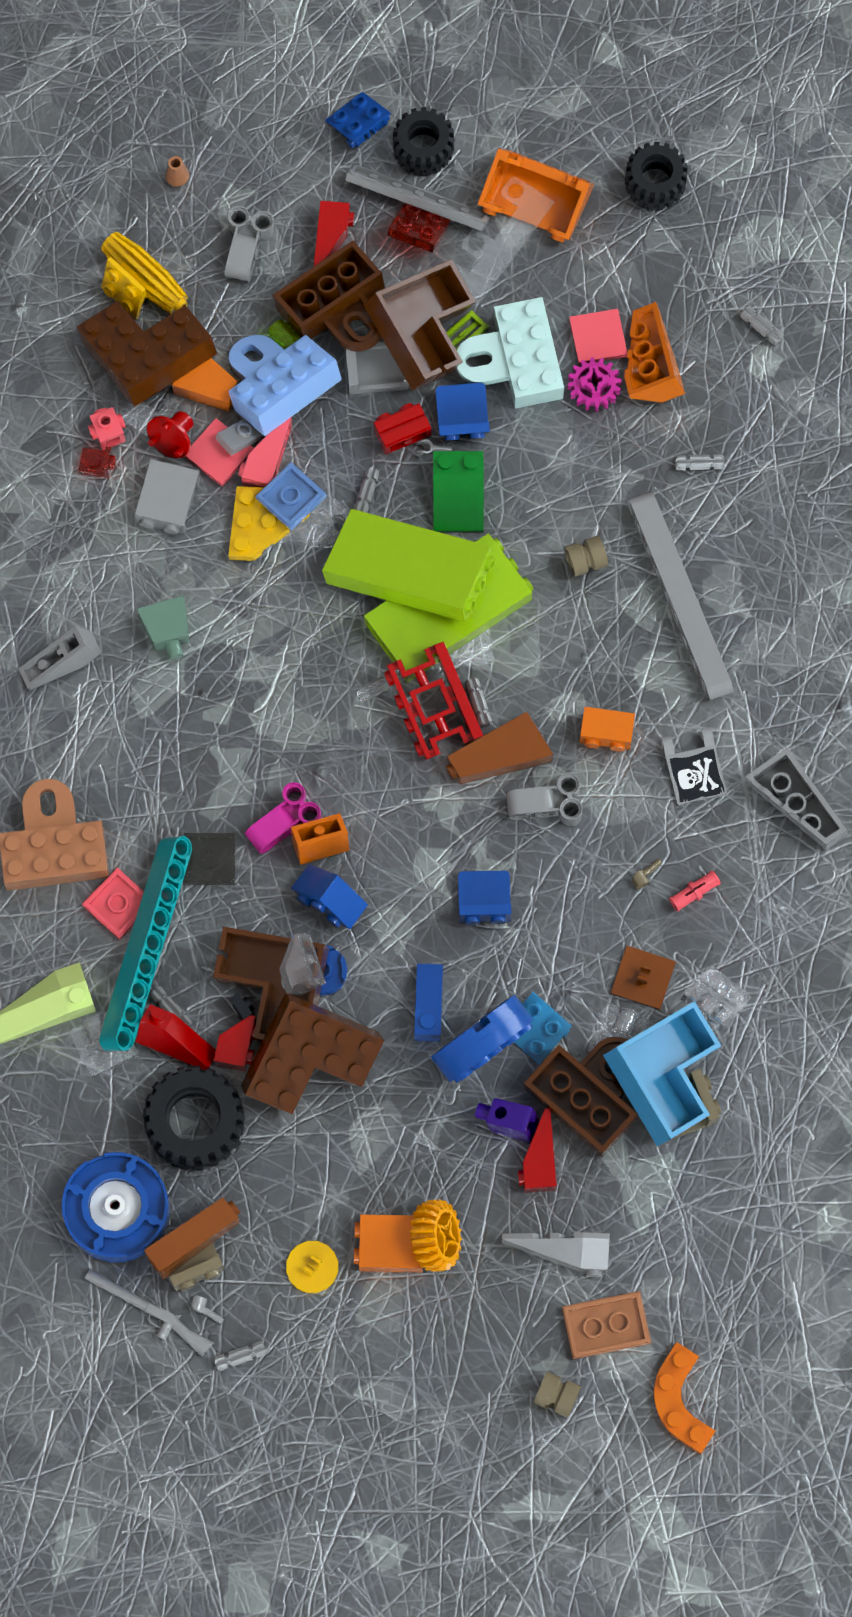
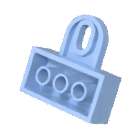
(280, 381)

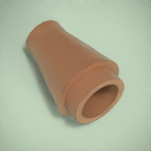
(176, 172)

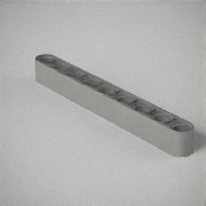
(680, 596)

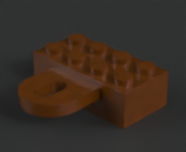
(333, 297)
(584, 1095)

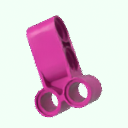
(278, 822)

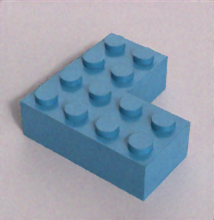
(654, 1076)

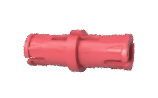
(694, 891)

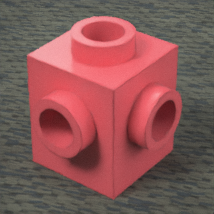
(107, 427)

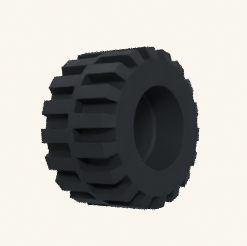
(423, 123)
(656, 193)

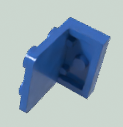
(462, 411)
(484, 897)

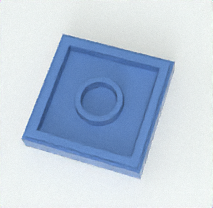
(291, 496)

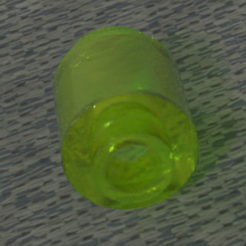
(283, 334)

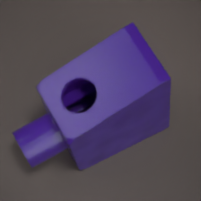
(519, 1120)

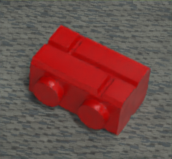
(402, 428)

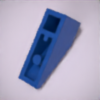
(428, 1002)

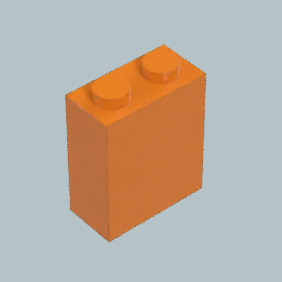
(385, 1244)

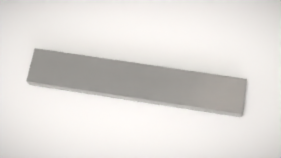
(418, 197)

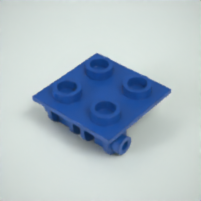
(358, 118)

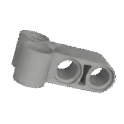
(246, 241)
(546, 801)

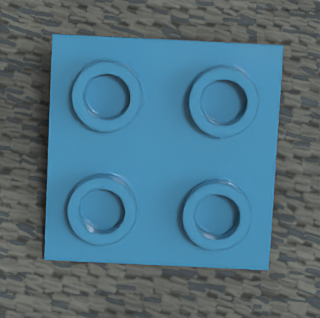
(546, 1030)

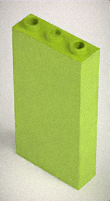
(409, 565)
(408, 631)

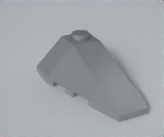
(581, 1252)

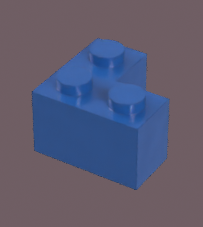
(329, 895)

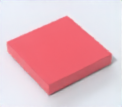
(598, 336)
(212, 458)
(115, 903)

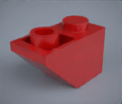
(235, 1044)

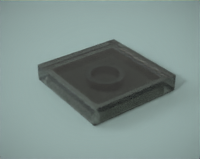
(211, 859)

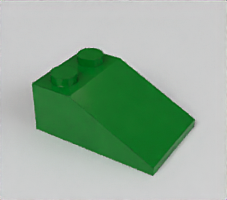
(458, 491)

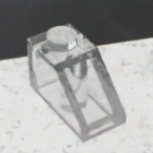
(301, 966)

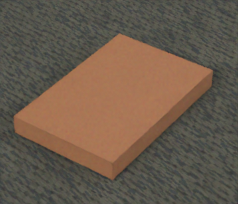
(606, 1325)

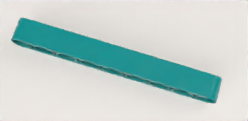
(145, 944)

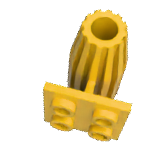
(135, 274)

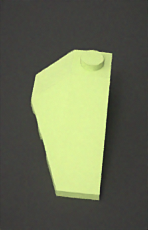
(50, 1002)

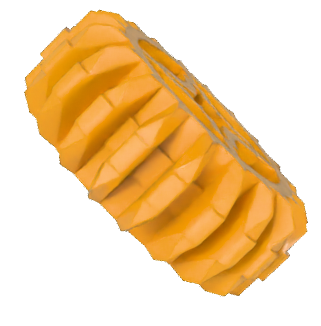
(435, 1235)

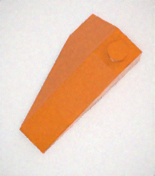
(651, 363)

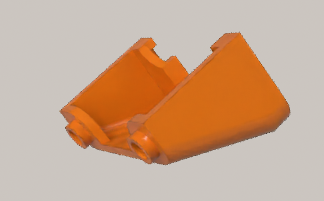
(564, 188)

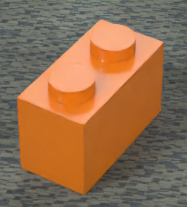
(607, 729)
(320, 838)

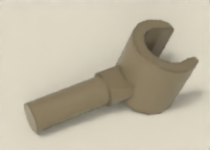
(640, 878)

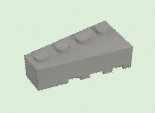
(795, 795)

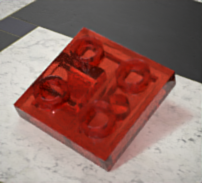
(418, 227)

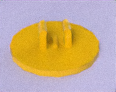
(312, 1267)

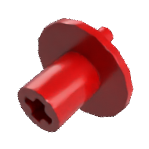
(170, 434)

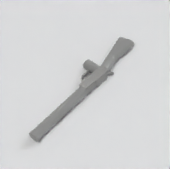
(170, 1321)

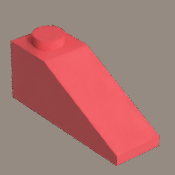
(266, 457)

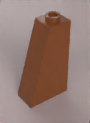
(500, 752)
(192, 1237)

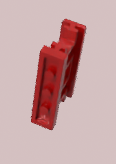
(453, 692)

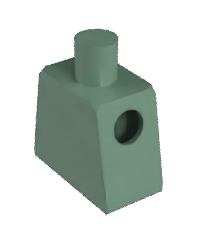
(166, 625)

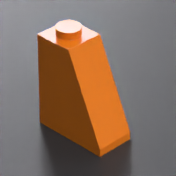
(207, 385)

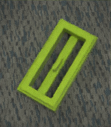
(478, 321)

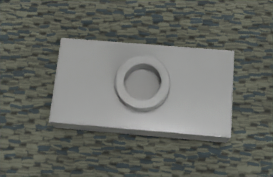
(238, 437)

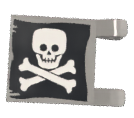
(695, 772)

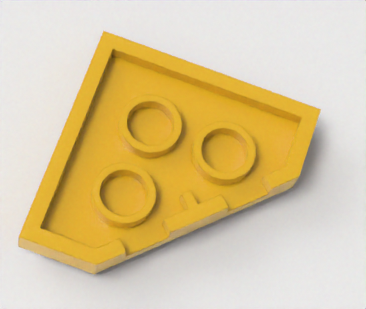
(253, 526)

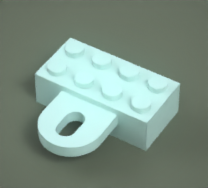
(519, 352)

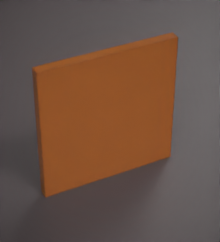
(643, 977)

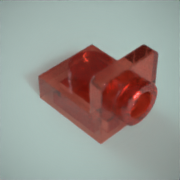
(97, 462)

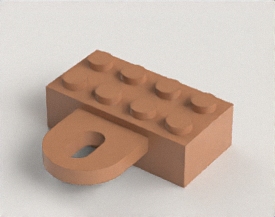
(53, 846)

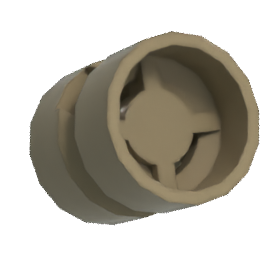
(584, 556)
(557, 1394)

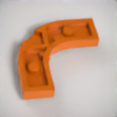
(669, 1404)

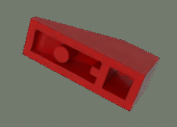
(332, 228)
(173, 1037)
(539, 1164)

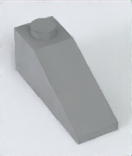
(60, 658)

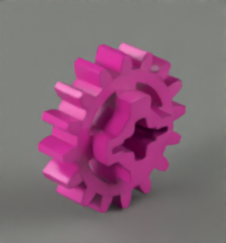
(584, 386)

